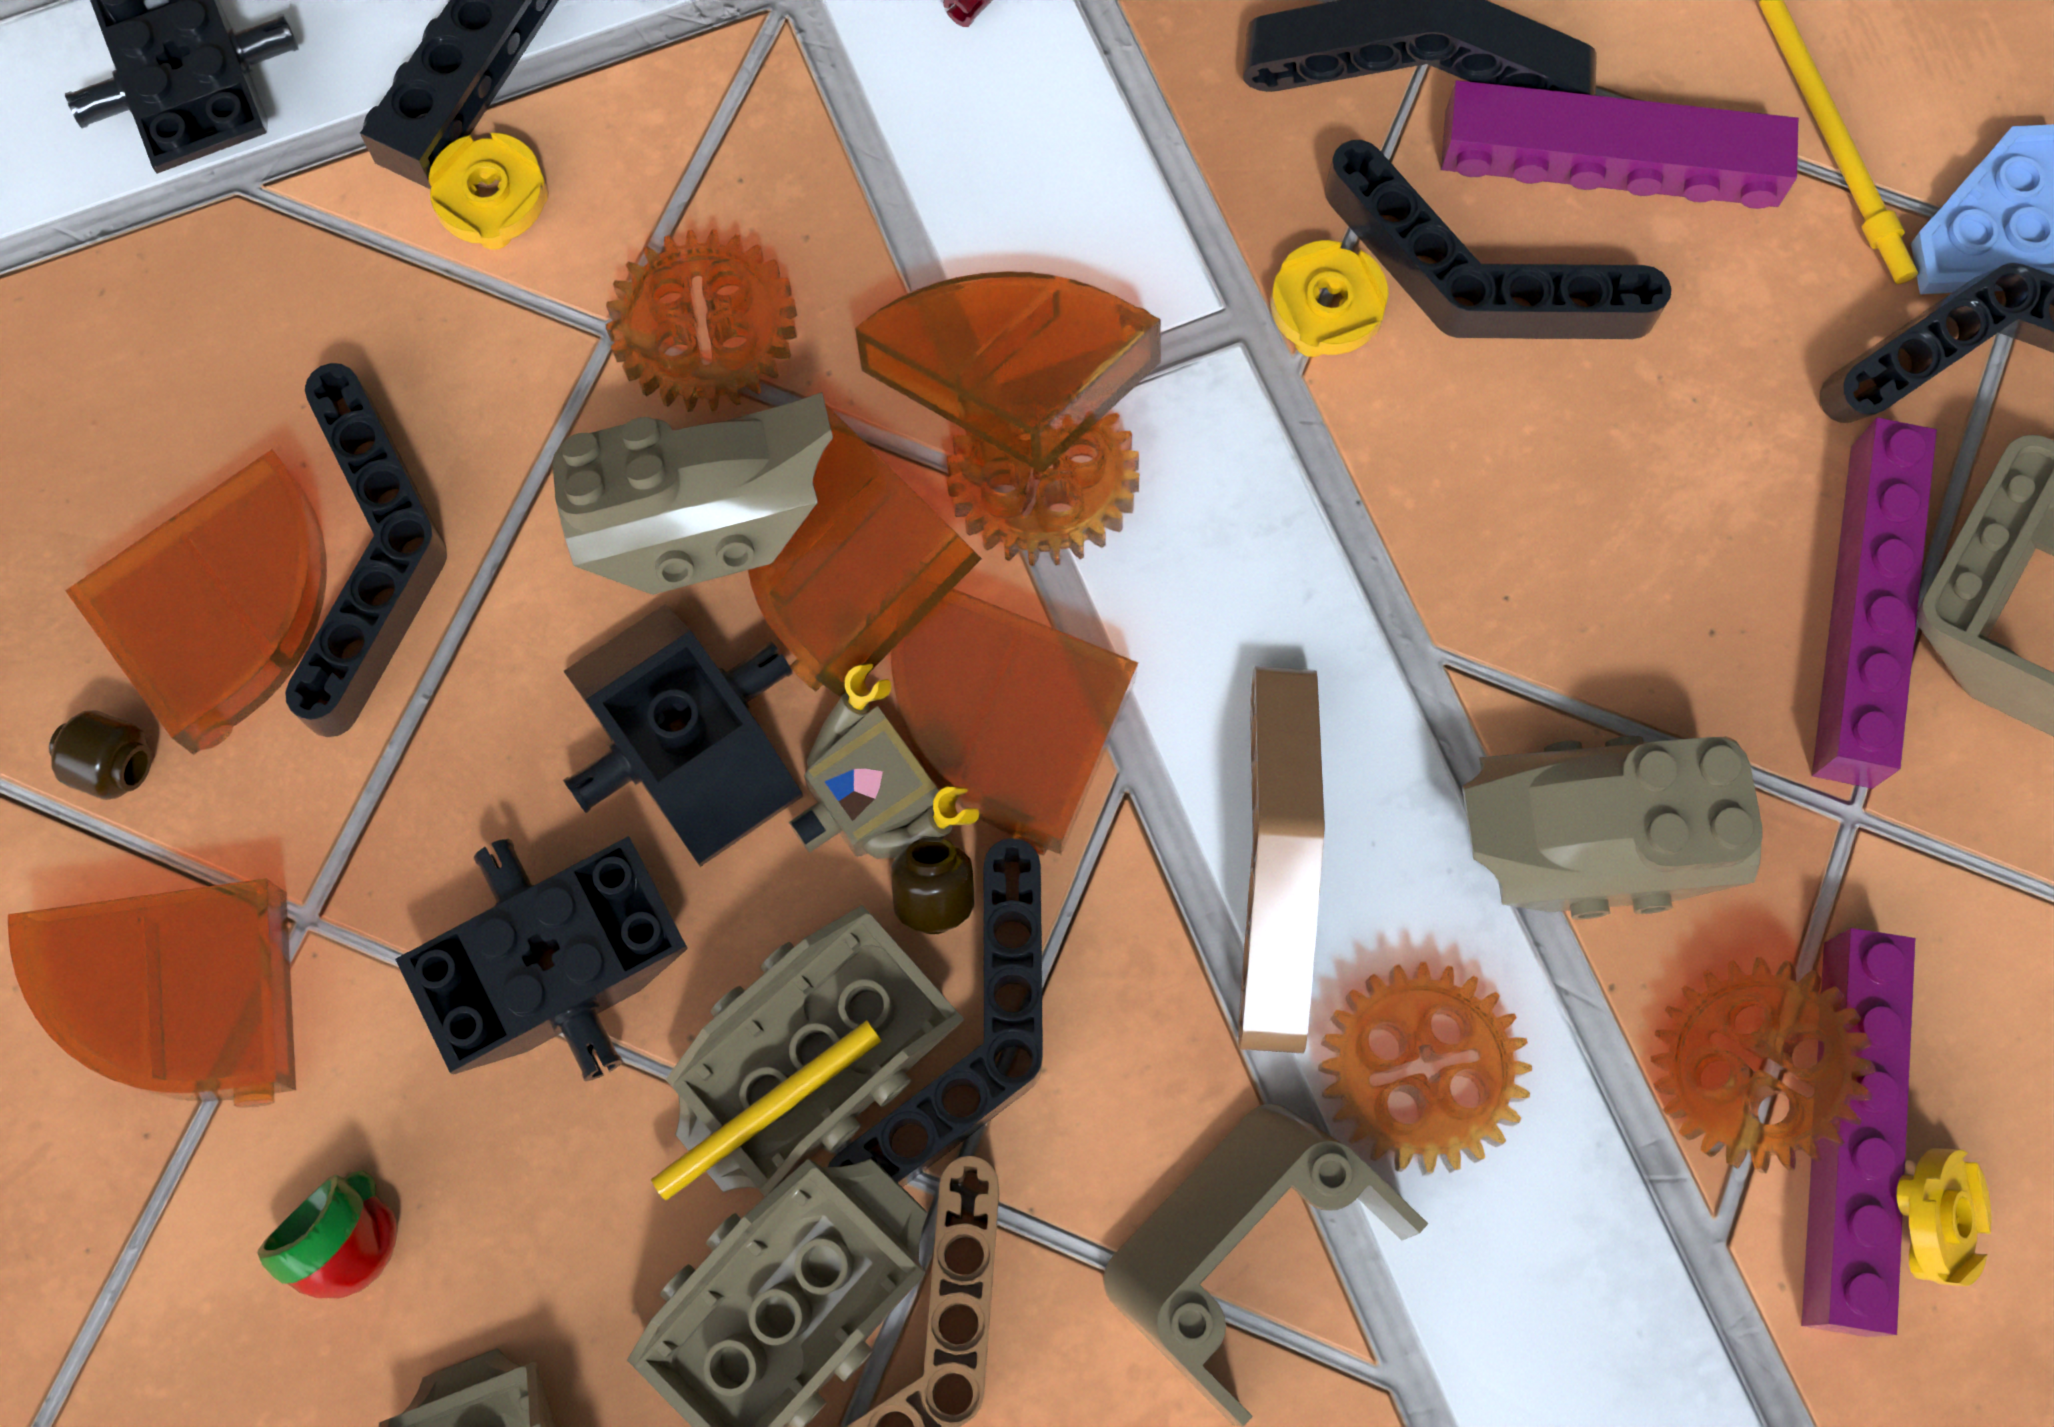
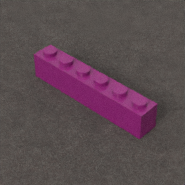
(1620, 144)
(1875, 605)
(1853, 1189)

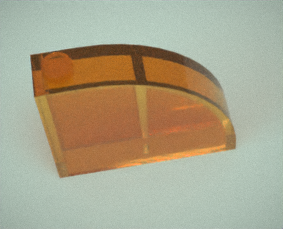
(1013, 356)
(857, 566)
(214, 602)
(1009, 713)
(168, 989)

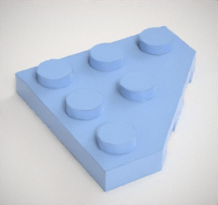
(1994, 216)

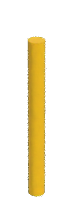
(765, 1110)

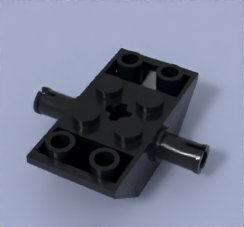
(181, 76)
(715, 773)
(484, 978)

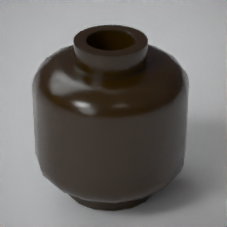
(100, 755)
(932, 885)

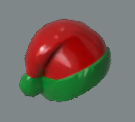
(333, 1239)

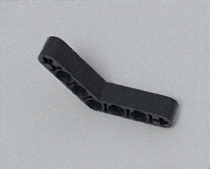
(1378, 36)
(1620, 298)
(1934, 349)
(378, 568)
(1001, 1028)

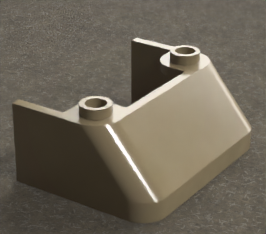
(1979, 577)
(1165, 1261)

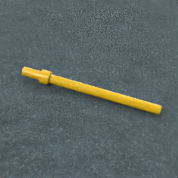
(1880, 225)

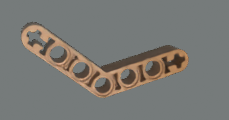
(1284, 860)
(950, 1290)

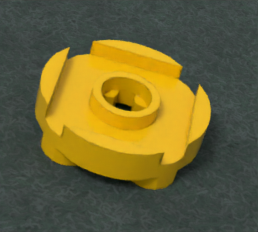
(492, 218)
(1324, 329)
(1946, 1212)

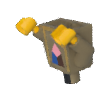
(871, 781)

